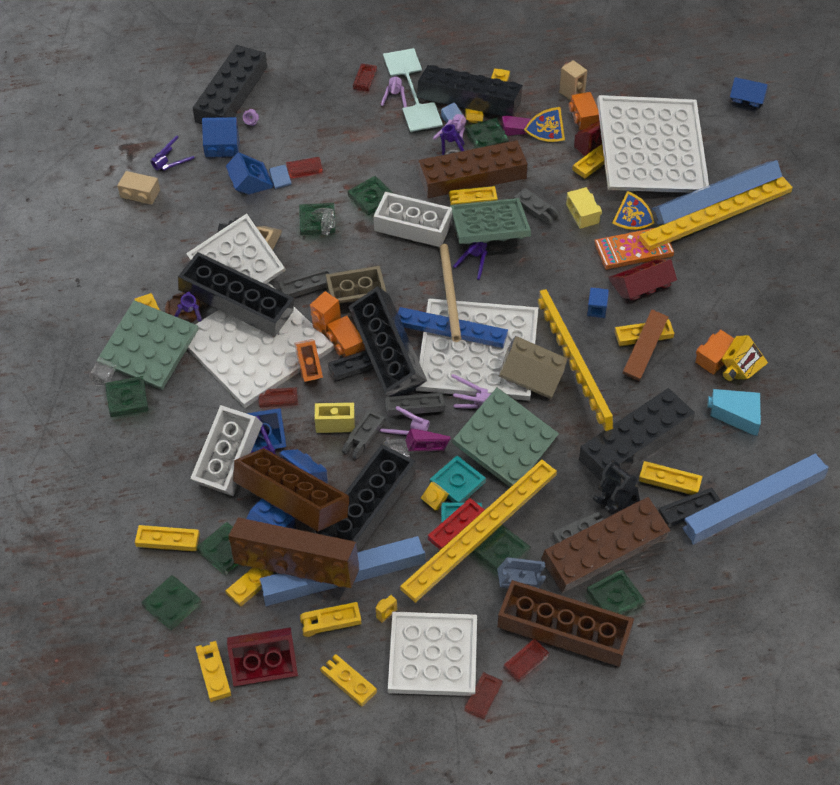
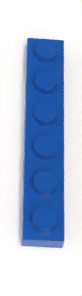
(441, 325)

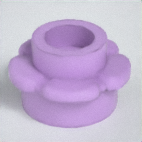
(246, 117)

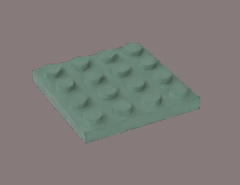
(490, 221)
(149, 344)
(505, 437)

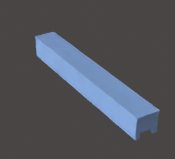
(717, 192)
(755, 498)
(372, 563)

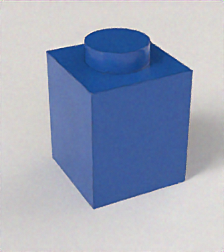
(597, 302)

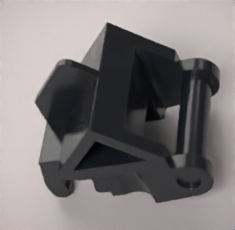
(615, 493)

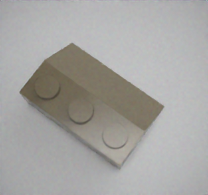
(354, 284)
(532, 367)

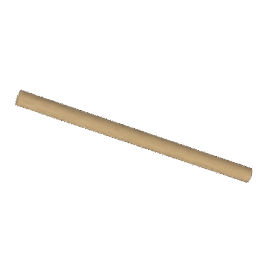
(450, 293)

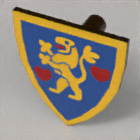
(547, 125)
(633, 213)

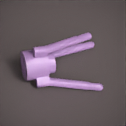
(395, 86)
(459, 122)
(479, 398)
(417, 423)

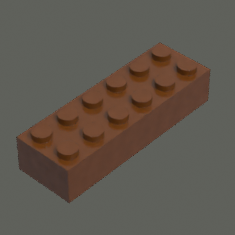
(472, 168)
(291, 489)
(605, 544)
(294, 552)
(565, 623)

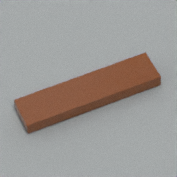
(645, 345)

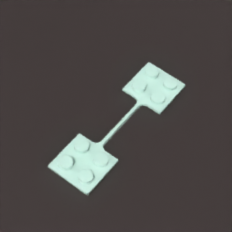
(420, 115)

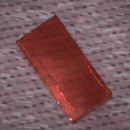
(364, 77)
(304, 167)
(279, 397)
(526, 660)
(484, 696)

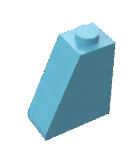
(737, 409)

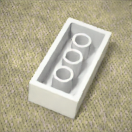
(413, 219)
(229, 439)

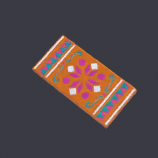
(628, 250)

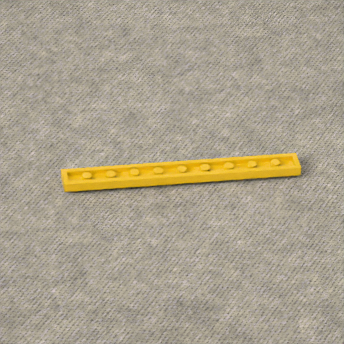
(715, 213)
(576, 361)
(478, 531)

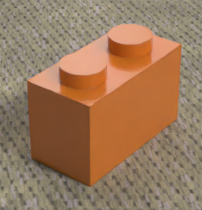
(584, 110)
(324, 311)
(345, 337)
(710, 355)
(308, 360)

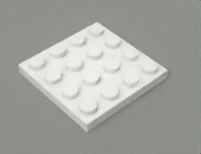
(242, 249)
(433, 654)

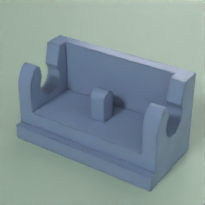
(521, 571)

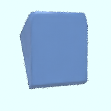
(449, 112)
(280, 176)

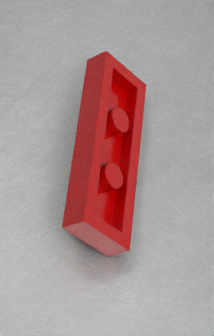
(455, 523)

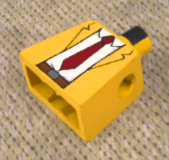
(742, 359)

